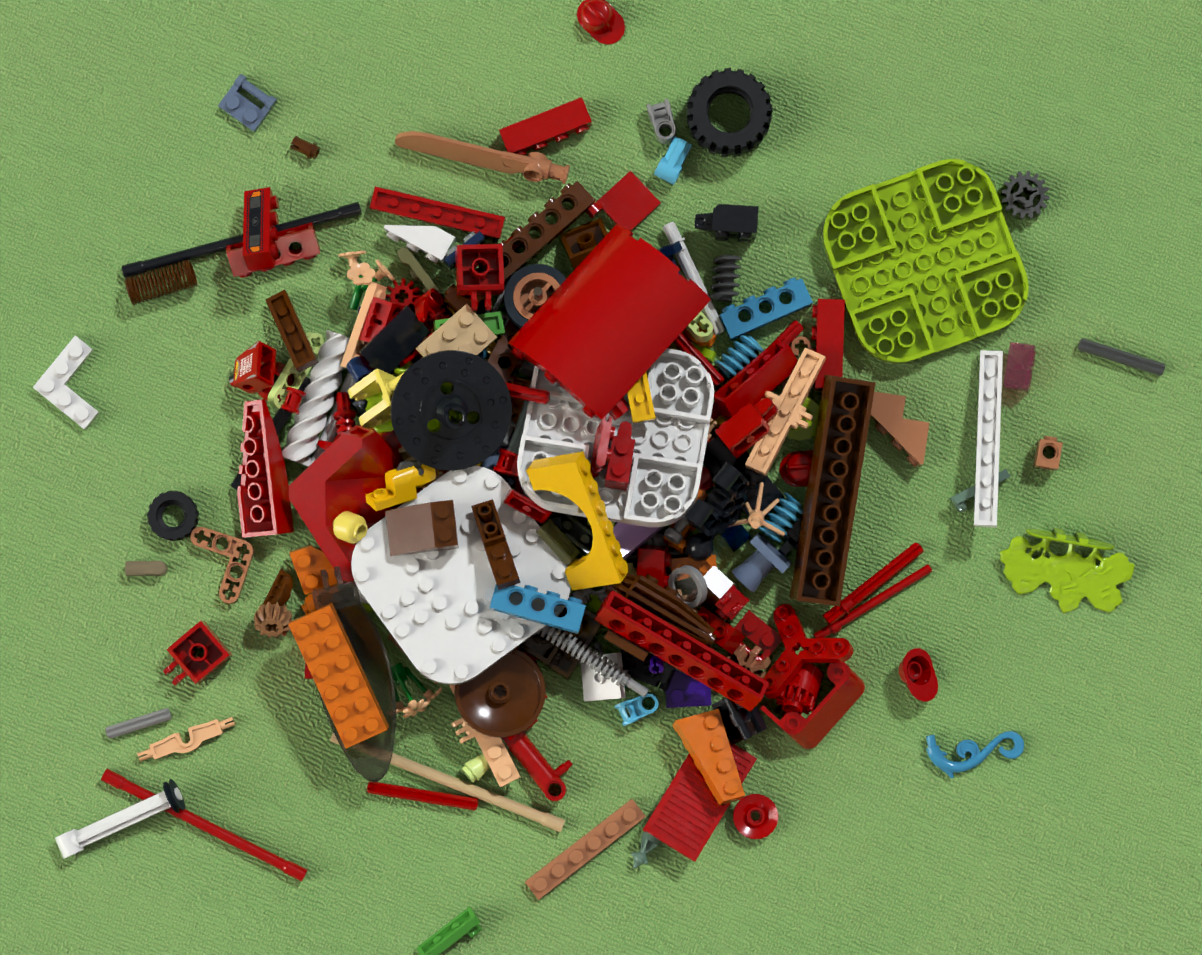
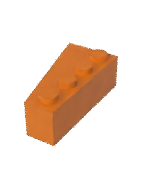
(710, 749)

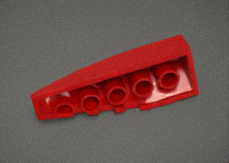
(264, 482)

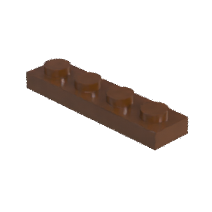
(291, 331)

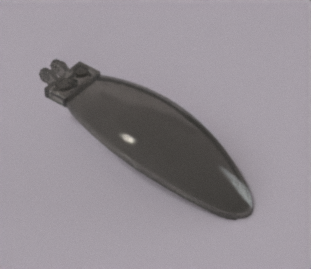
(373, 755)

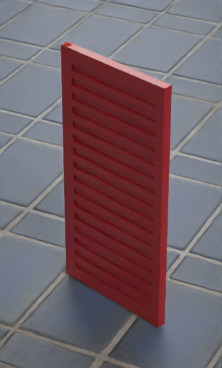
(689, 809)

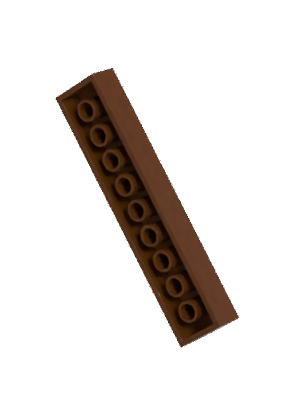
(832, 490)

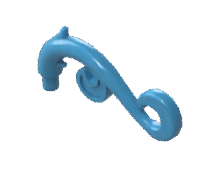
(977, 756)

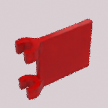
(626, 202)

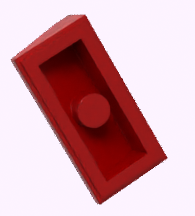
(526, 506)

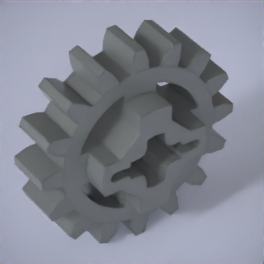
(1022, 185)

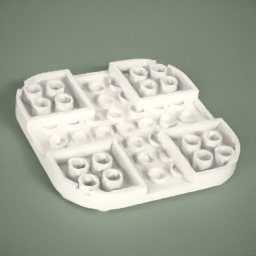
(665, 453)
(442, 598)

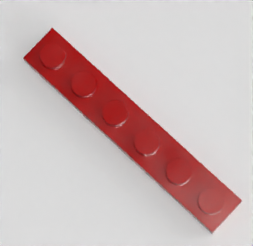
(437, 212)

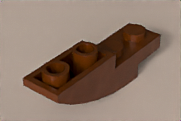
(495, 544)

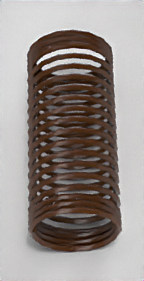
(133, 290)

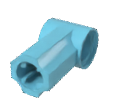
(670, 166)

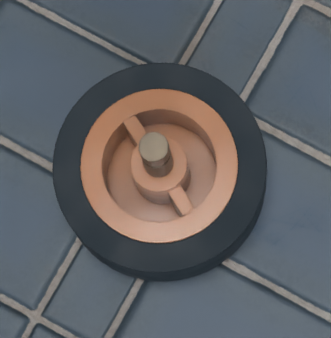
(529, 291)

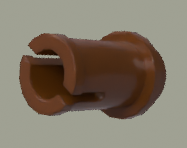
(305, 147)

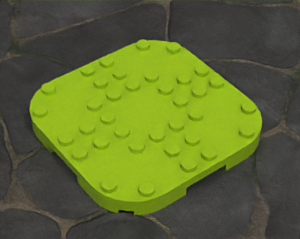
(925, 261)

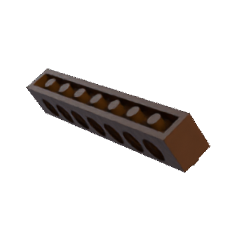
(581, 201)

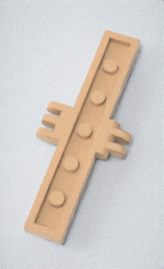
(789, 411)
(493, 750)

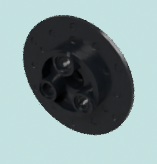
(456, 441)

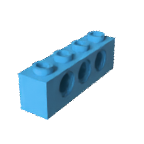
(793, 287)
(570, 622)

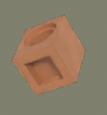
(1043, 462)

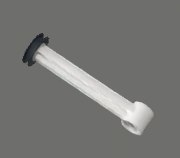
(76, 840)

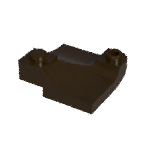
(554, 657)

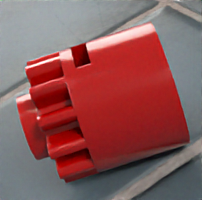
(802, 690)

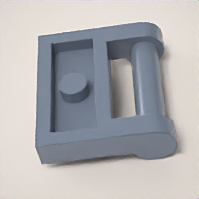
(243, 109)

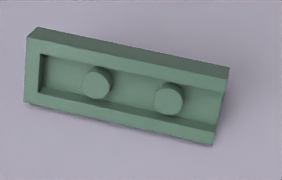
(958, 500)

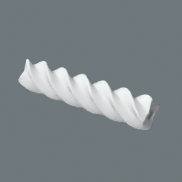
(319, 399)

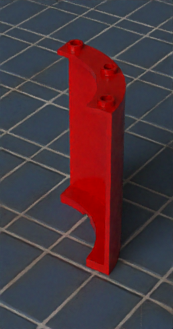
(609, 321)

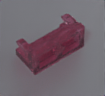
(1019, 366)

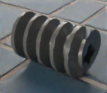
(725, 278)

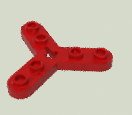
(815, 650)

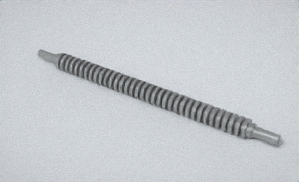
(597, 661)

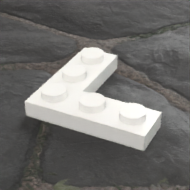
(54, 380)

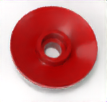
(755, 828)

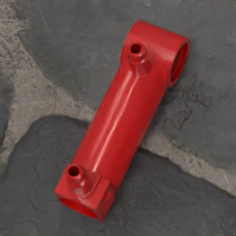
(536, 764)

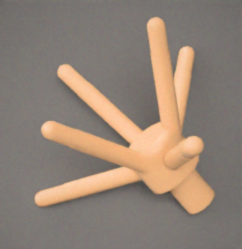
(756, 516)

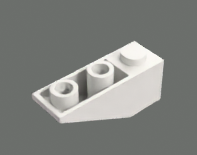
(424, 238)

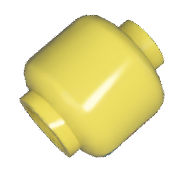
(350, 527)

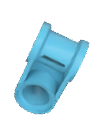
(635, 708)

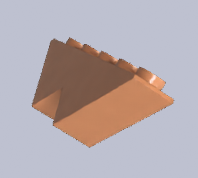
(905, 433)

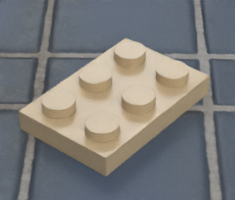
(461, 332)

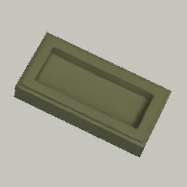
(558, 542)

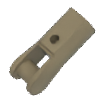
(145, 568)

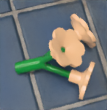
(363, 274)

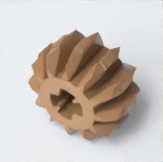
(272, 620)

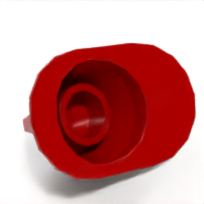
(601, 21)
(796, 468)
(919, 675)

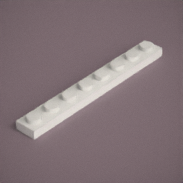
(988, 439)

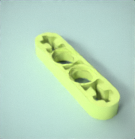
(290, 369)

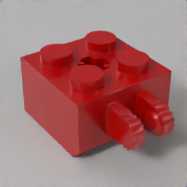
(474, 283)
(184, 654)

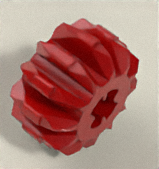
(402, 288)

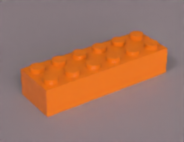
(338, 675)

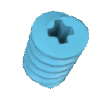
(739, 356)
(782, 517)

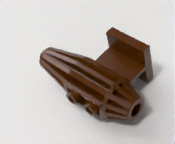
(663, 604)

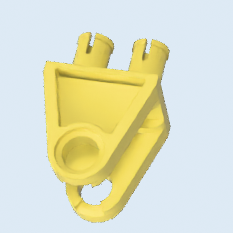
(372, 384)

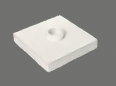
(597, 686)

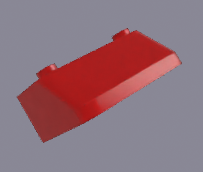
(832, 708)

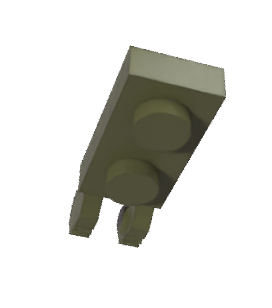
(416, 270)

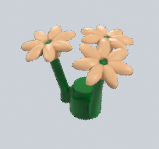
(400, 677)

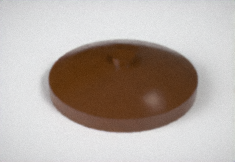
(503, 697)

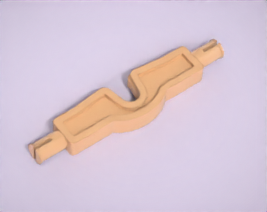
(175, 743)

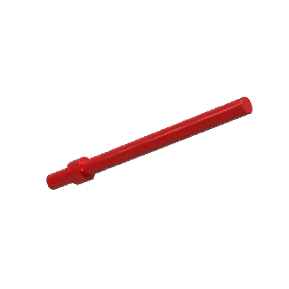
(873, 602)

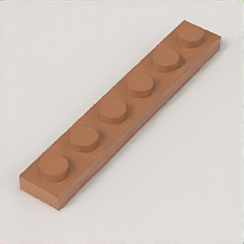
(585, 849)

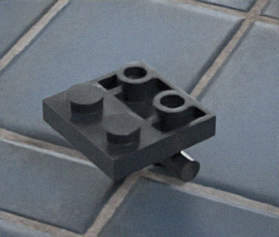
(738, 721)

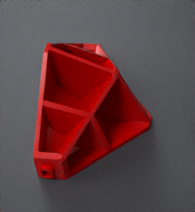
(339, 484)

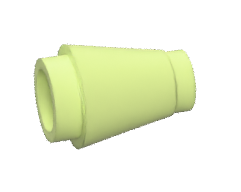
(476, 768)

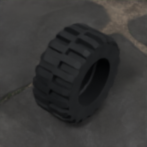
(736, 83)

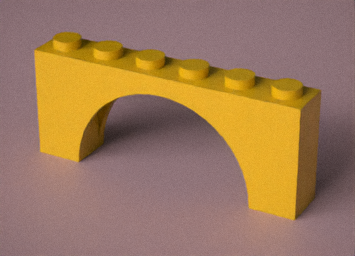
(573, 479)

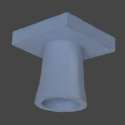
(760, 563)

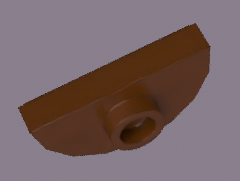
(281, 589)

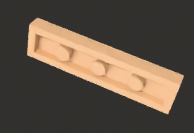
(355, 344)

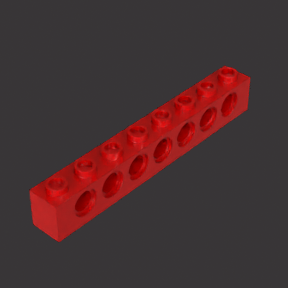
(681, 651)

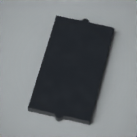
(395, 341)

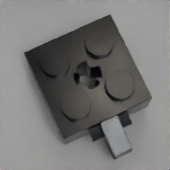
(730, 222)

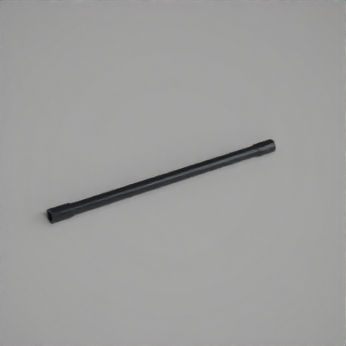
(138, 267)

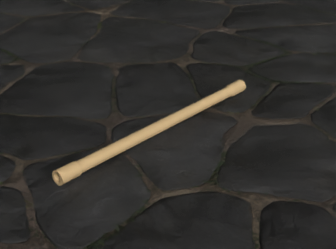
(546, 819)

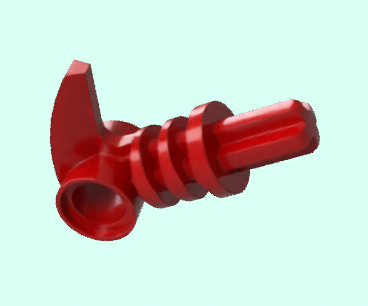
(430, 305)
(343, 416)

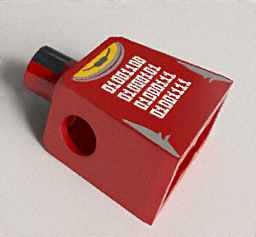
(254, 368)

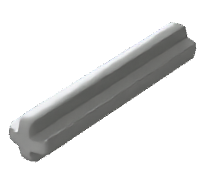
(138, 723)

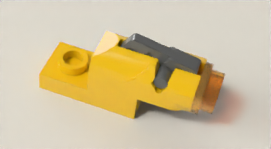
(402, 484)

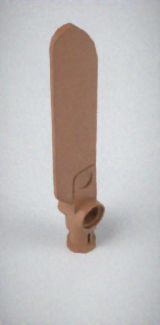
(534, 166)

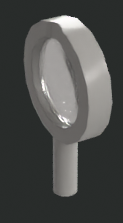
(689, 584)

